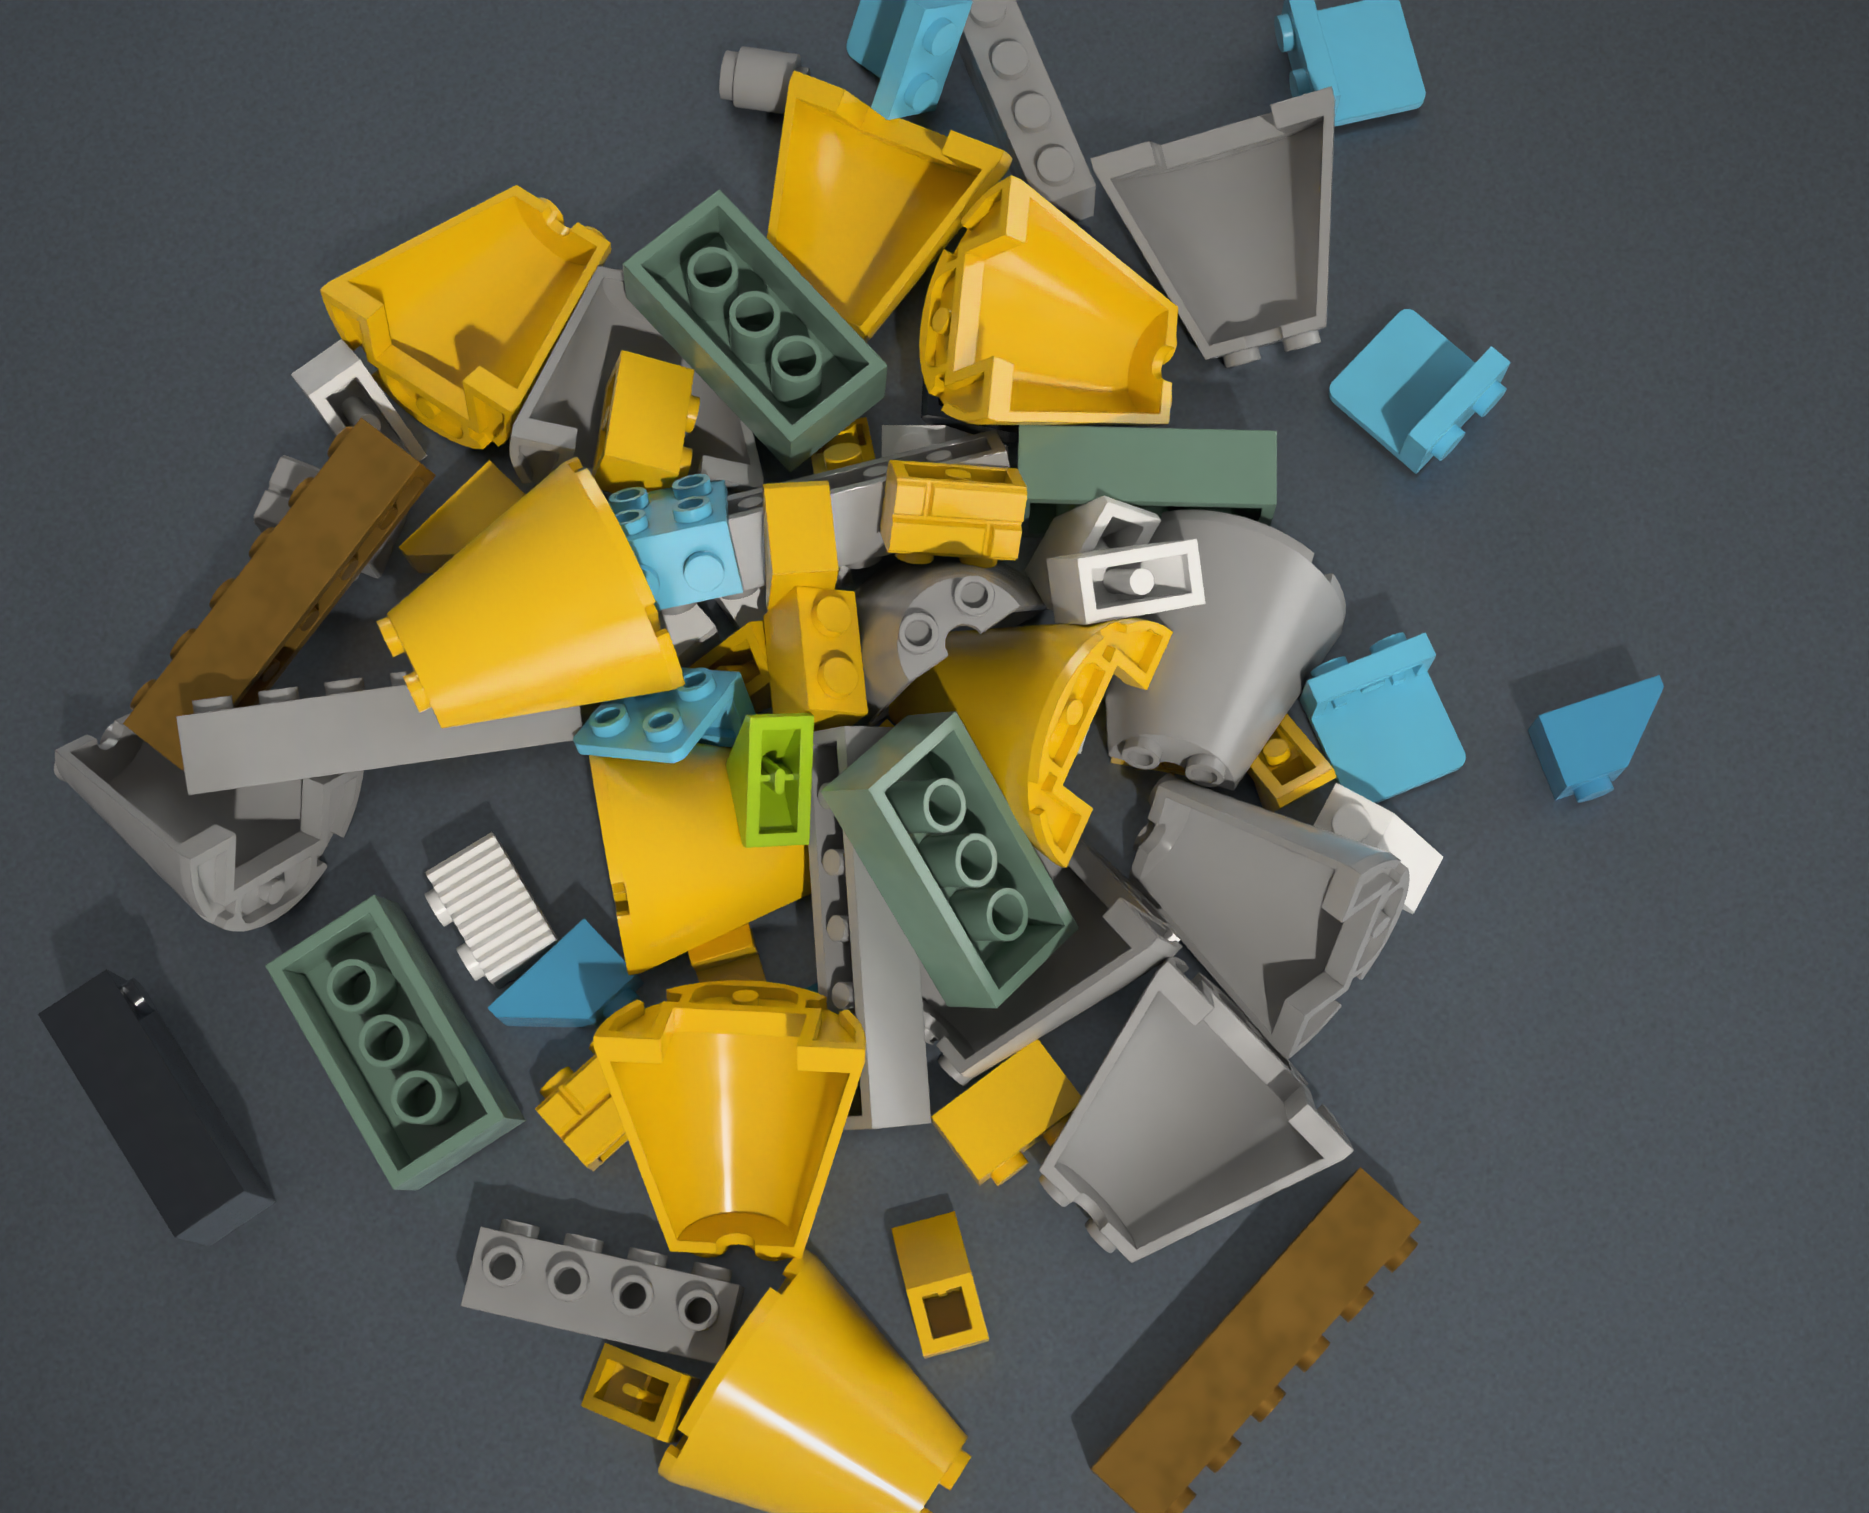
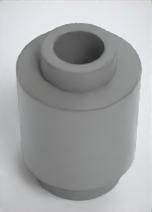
(758, 78)

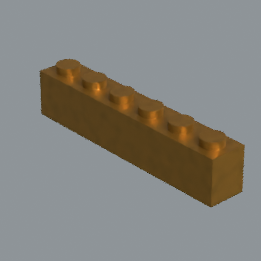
(286, 586)
(1256, 1346)

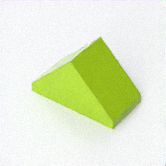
(773, 779)

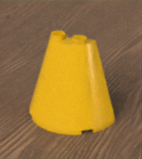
(869, 198)
(469, 312)
(1043, 323)
(535, 614)
(1029, 706)
(681, 855)
(733, 1108)
(815, 1412)

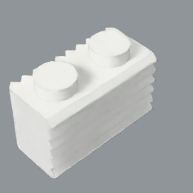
(491, 910)

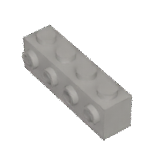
(603, 1294)

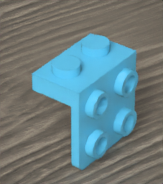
(908, 49)
(1357, 51)
(1417, 389)
(681, 539)
(1383, 719)
(669, 722)

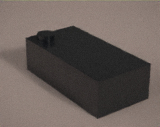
(156, 1108)

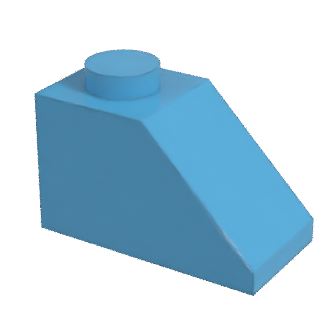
(1593, 739)
(570, 986)

